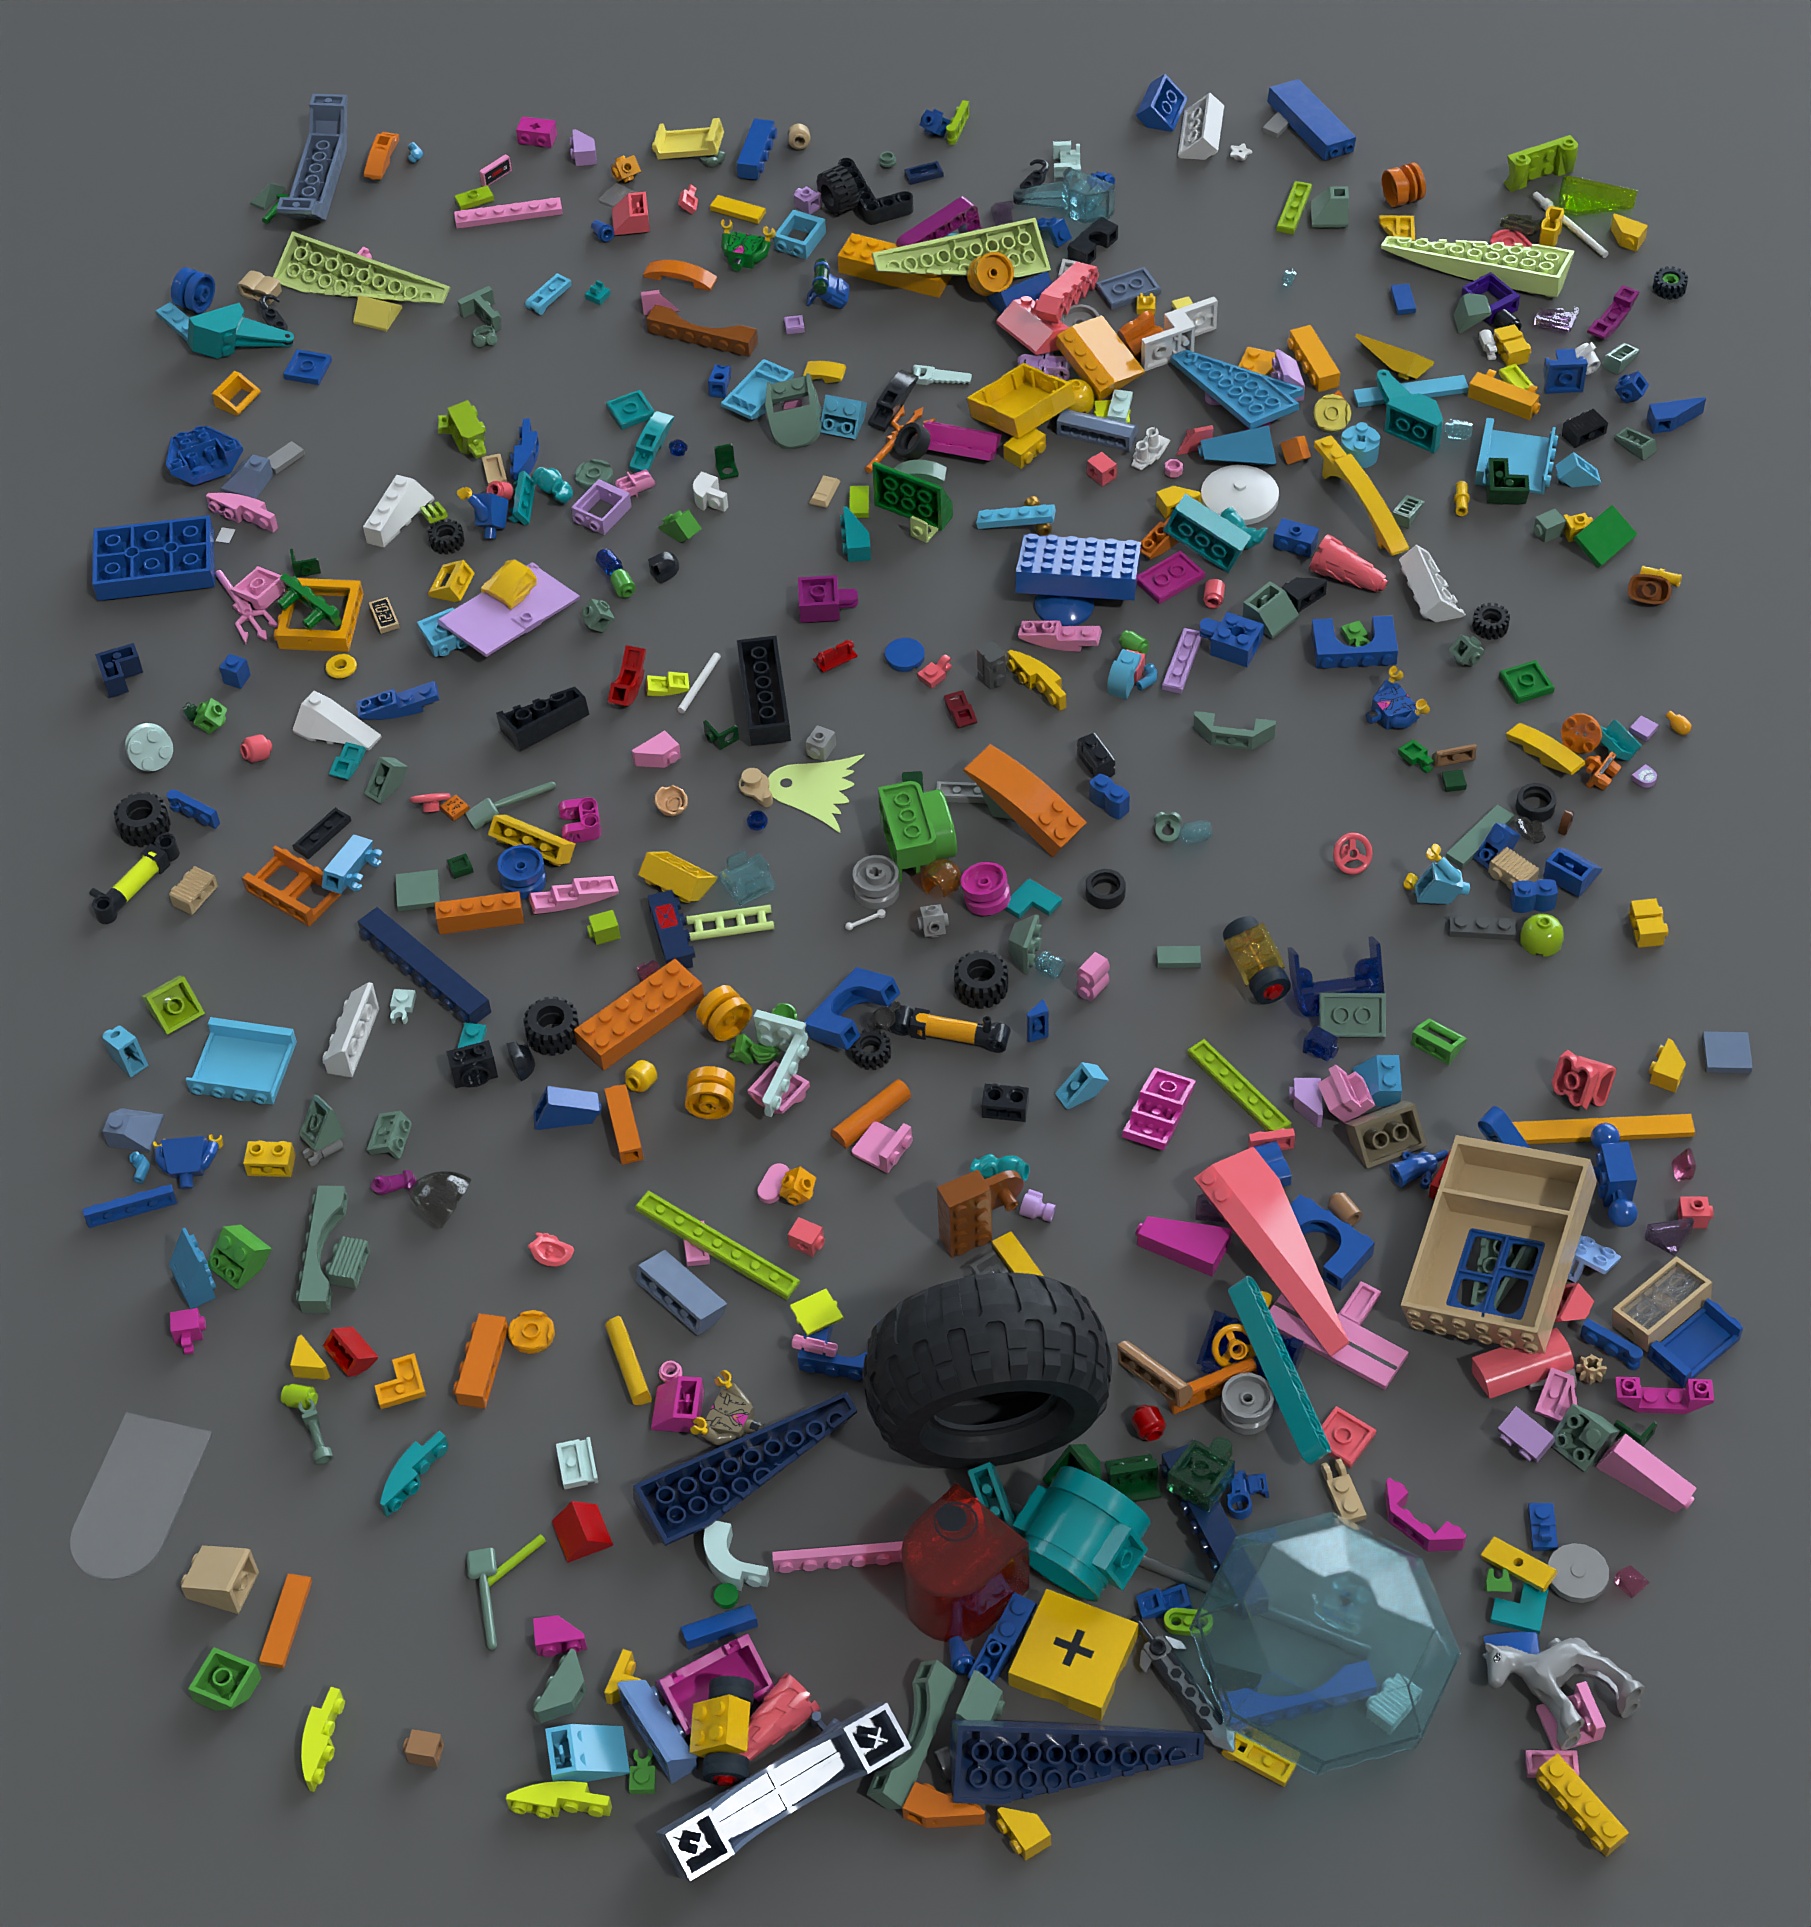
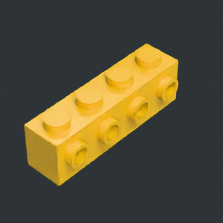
(515, 832)
(1581, 1805)

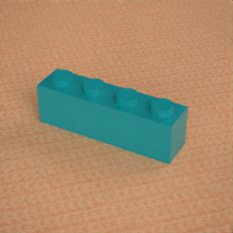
(991, 1492)

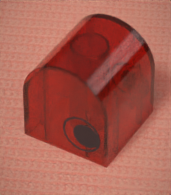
(961, 1567)

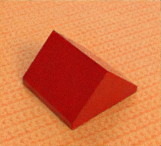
(581, 1530)

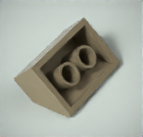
(1386, 1133)

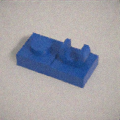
(1542, 1526)

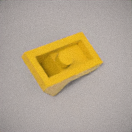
(622, 1672)

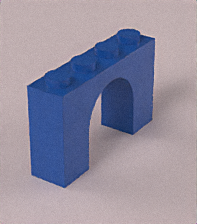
(1332, 653)
(859, 986)
(1353, 1249)
(832, 1366)

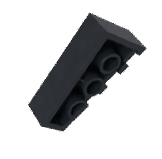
(543, 718)

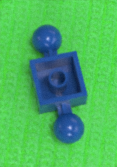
(1615, 1174)

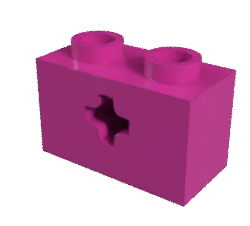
(536, 132)

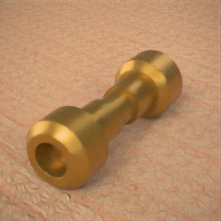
(1044, 528)

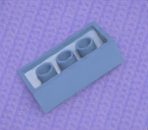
(657, 1728)

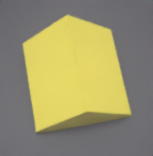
(375, 313)

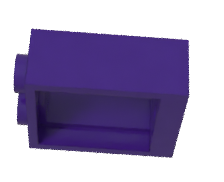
(1507, 297)

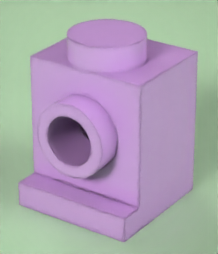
(805, 197)

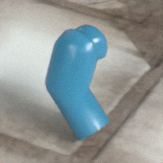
(416, 152)
(1150, 677)
(141, 1165)

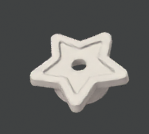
(1240, 152)

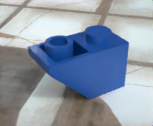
(1497, 839)

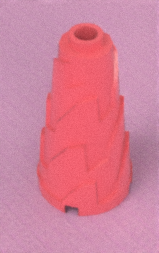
(1344, 565)
(782, 1711)

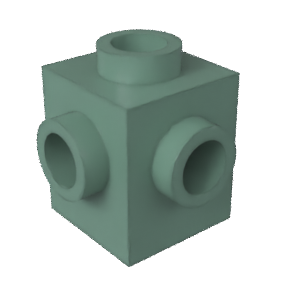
(597, 615)
(1467, 650)

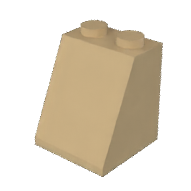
(220, 1577)

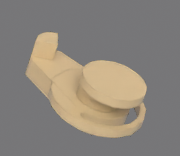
(756, 786)

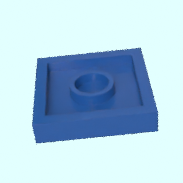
(307, 367)

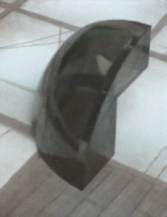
(438, 1194)

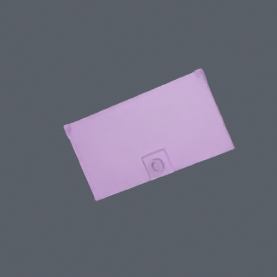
(491, 625)

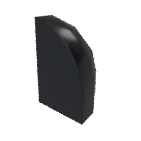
(663, 566)
(522, 1059)

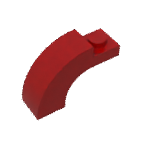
(630, 678)

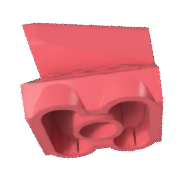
(1583, 1080)

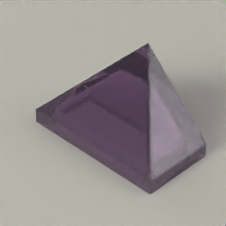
(1669, 1234)

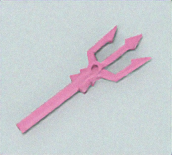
(245, 610)

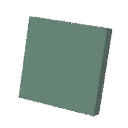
(417, 890)

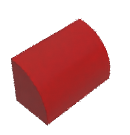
(349, 1350)

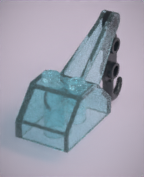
(1079, 193)

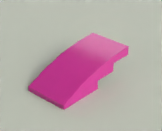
(1159, 1108)

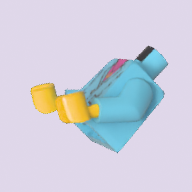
(1439, 882)

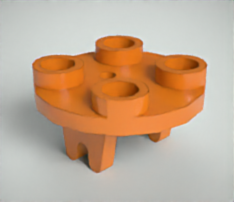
(1582, 724)

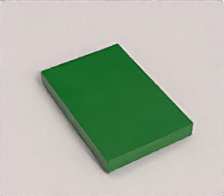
(1605, 536)

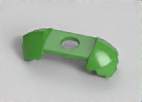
(763, 1053)

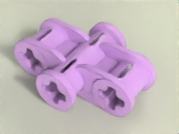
(1051, 364)

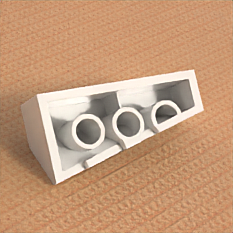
(395, 510)
(1429, 586)

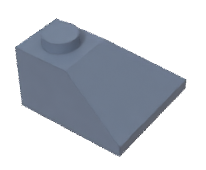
(249, 477)
(132, 1129)

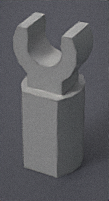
(323, 1153)

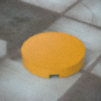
(531, 1332)

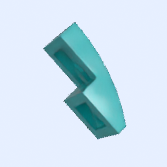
(348, 762)

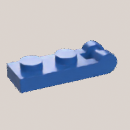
(193, 808)
(1612, 1344)

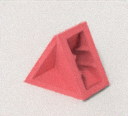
(1193, 439)

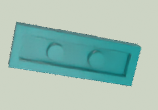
(523, 499)

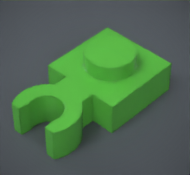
(1355, 634)
(643, 1776)

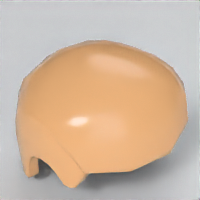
(671, 800)

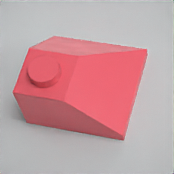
(1574, 1303)

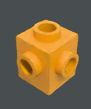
(625, 168)
(797, 1186)

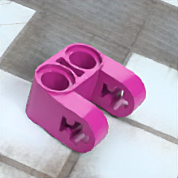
(587, 811)

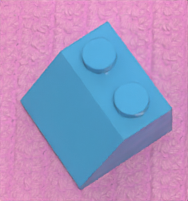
(1382, 1079)

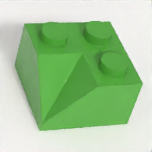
(224, 1681)

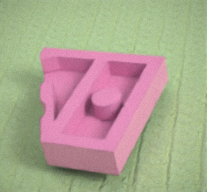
(1556, 1395)

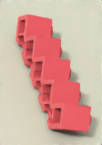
(1066, 291)

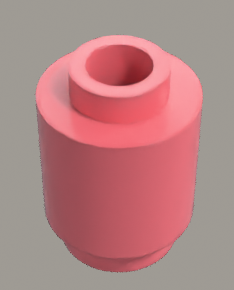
(501, 489)
(1214, 593)

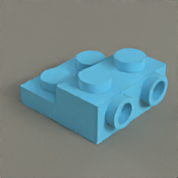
(439, 639)

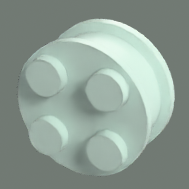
(149, 747)

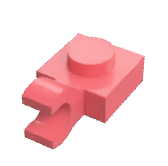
(688, 200)
(934, 674)

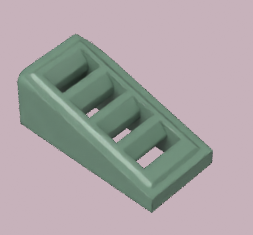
(1618, 359)
(1643, 451)
(1404, 514)

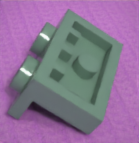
(390, 1134)

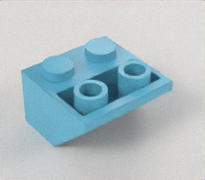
(842, 416)

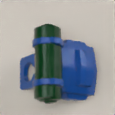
(827, 287)

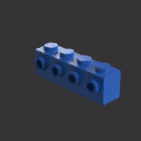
(756, 149)

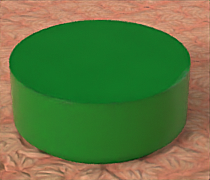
(726, 1596)

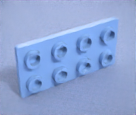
(1592, 1255)

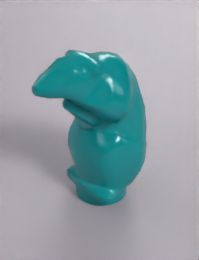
(551, 482)
(1233, 517)
(990, 1165)

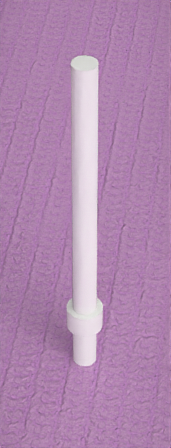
(1545, 203)

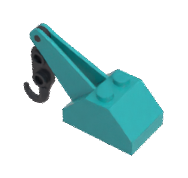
(223, 329)

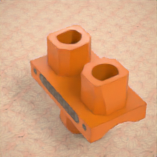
(1608, 765)

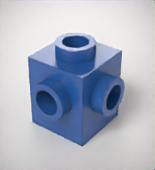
(934, 122)
(1631, 387)

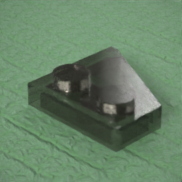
(1521, 223)

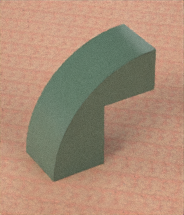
(924, 469)

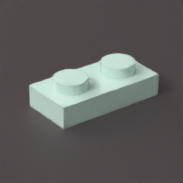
(1120, 405)

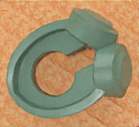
(713, 161)
(489, 339)
(1174, 820)

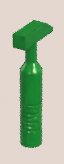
(266, 219)

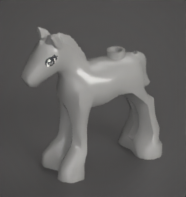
(1552, 1668)

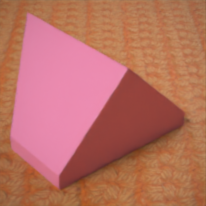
(653, 298)

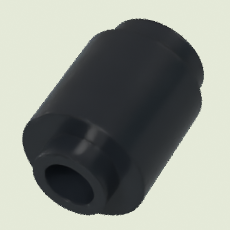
(1506, 318)

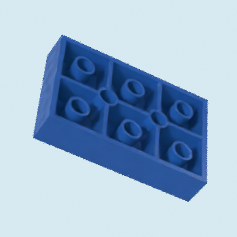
(153, 557)
(1078, 567)

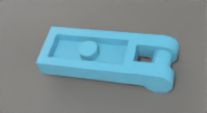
(548, 293)

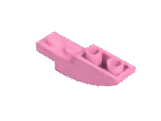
(241, 507)
(1055, 636)

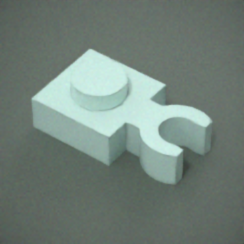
(402, 1002)

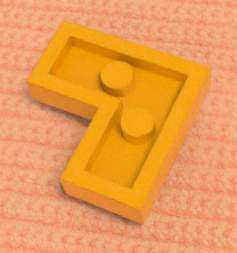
(407, 1385)

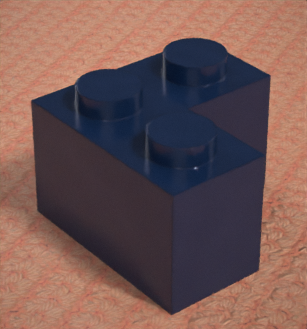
(118, 665)

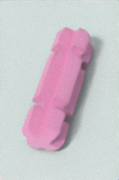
(814, 1345)

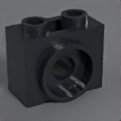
(472, 1065)

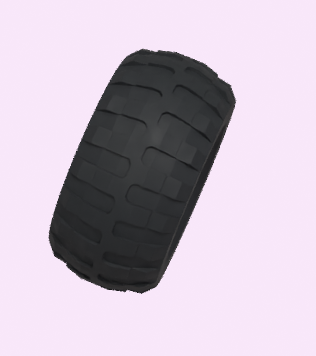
(987, 1370)

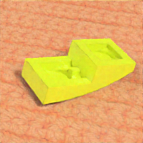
(672, 684)

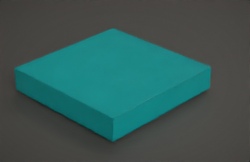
(630, 409)

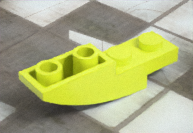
(316, 1741)
(548, 1798)

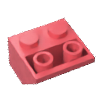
(631, 214)

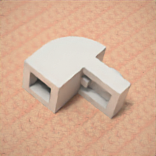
(708, 494)

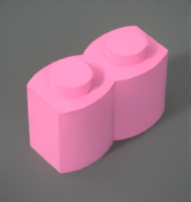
(1093, 976)

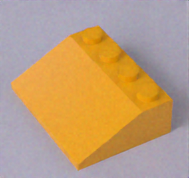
(1099, 356)

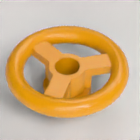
(1242, 1349)

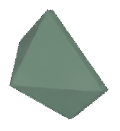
(267, 196)

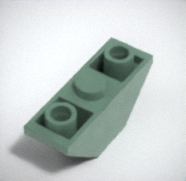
(563, 1690)

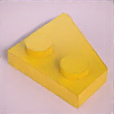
(1398, 225)

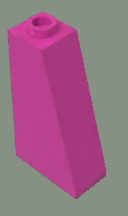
(1185, 1242)

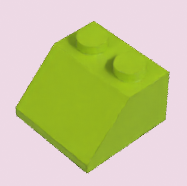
(173, 1004)

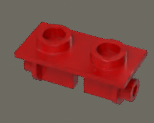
(834, 657)

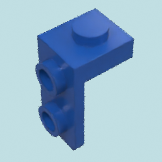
(1057, 229)

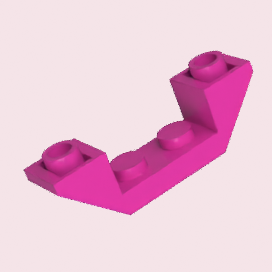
(1664, 1400)
(1447, 1538)

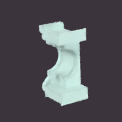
(1067, 157)

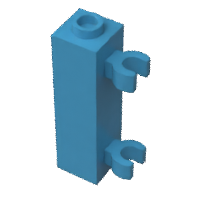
(347, 864)

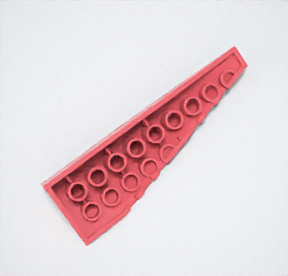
(1261, 1217)

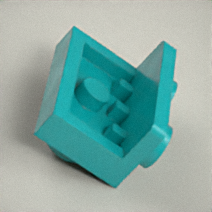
(1619, 741)

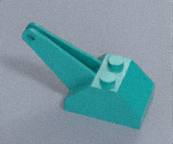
(1409, 415)

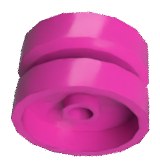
(985, 888)

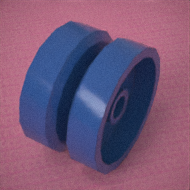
(192, 290)
(522, 870)

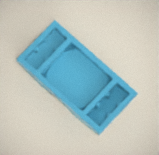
(750, 394)

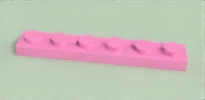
(508, 212)
(837, 1557)

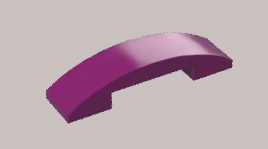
(1615, 314)

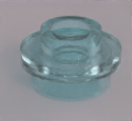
(1289, 277)

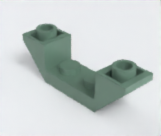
(1231, 737)

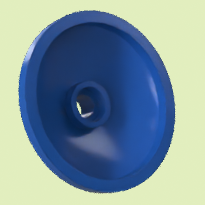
(1066, 609)

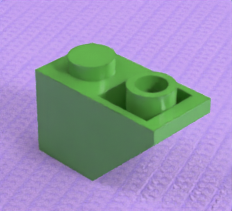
(680, 525)

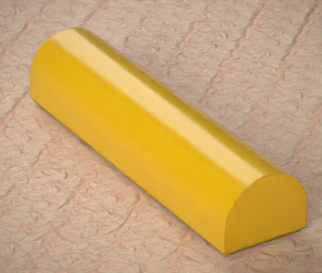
(628, 1361)

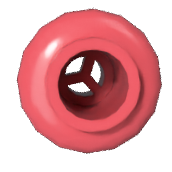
(256, 748)

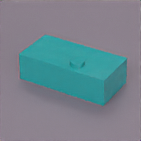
(1207, 533)

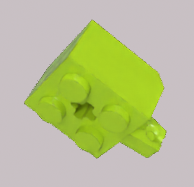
(466, 429)

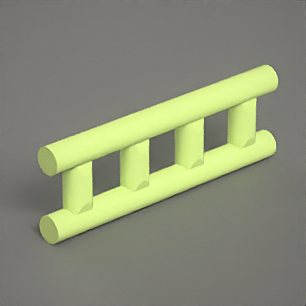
(741, 927)

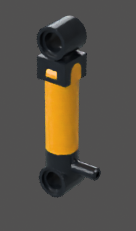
(922, 1024)

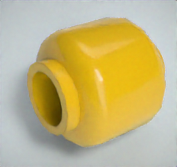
(640, 1076)

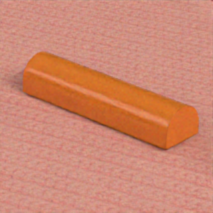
(873, 1111)
(1213, 1384)

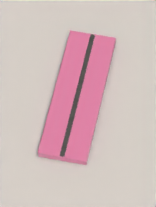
(1365, 1355)

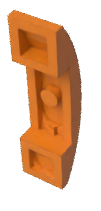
(681, 270)

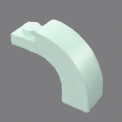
(724, 1566)

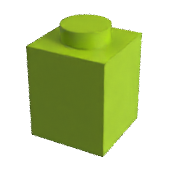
(603, 927)

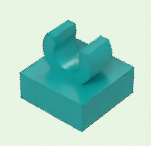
(597, 293)

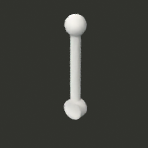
(880, 913)

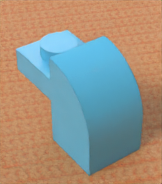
(1122, 674)

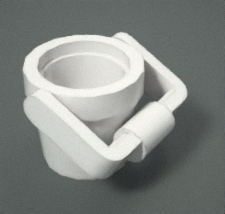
(1587, 352)

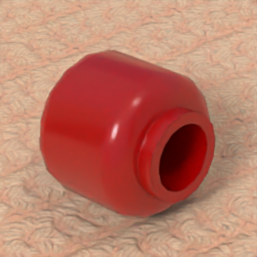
(1148, 1422)

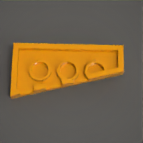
(1257, 361)

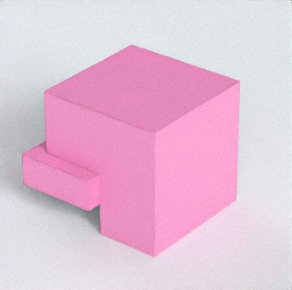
(1345, 1095)

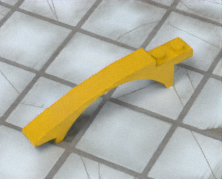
(1346, 467)

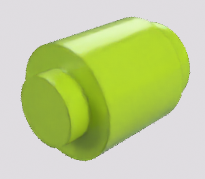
(294, 1394)

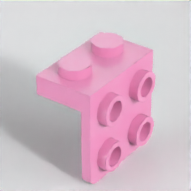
(883, 1146)

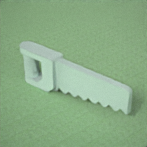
(935, 375)

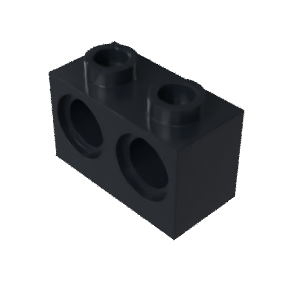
(1005, 1102)

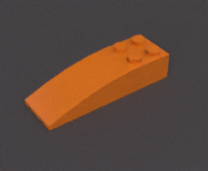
(1025, 799)

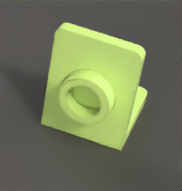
(919, 529)

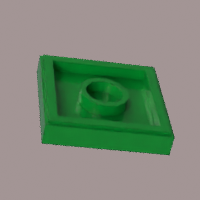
(1526, 681)

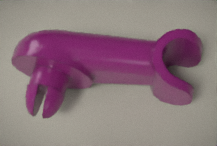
(386, 1184)

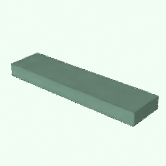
(1468, 846)

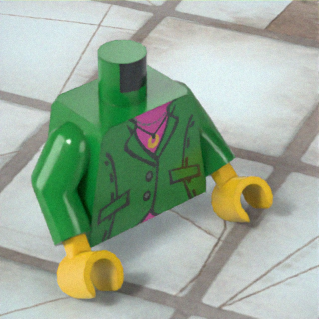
(743, 248)

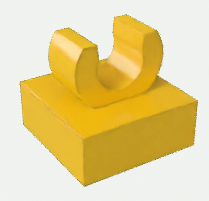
(1145, 303)

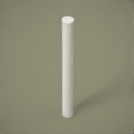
(698, 683)

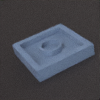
(1727, 1052)

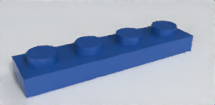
(129, 1206)

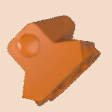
(1136, 330)

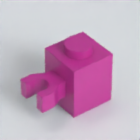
(187, 1327)

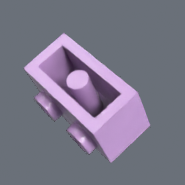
(1526, 1435)

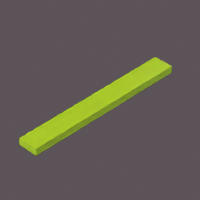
(717, 1245)

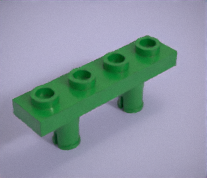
(320, 608)

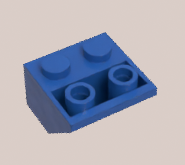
(1570, 871)

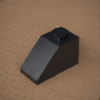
(1305, 591)

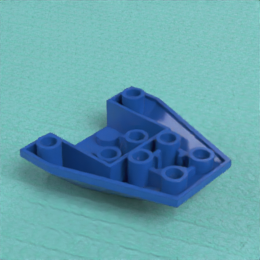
(202, 454)

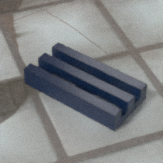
(924, 172)

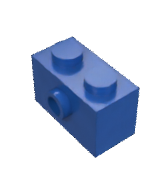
(1296, 537)

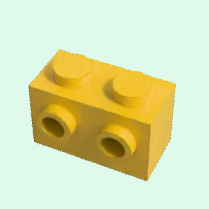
(269, 1158)

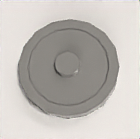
(1580, 1573)

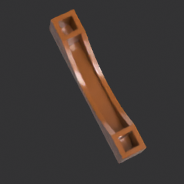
(733, 339)

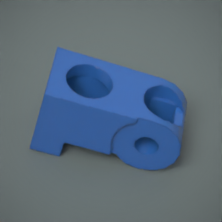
(719, 381)

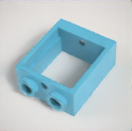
(803, 222)

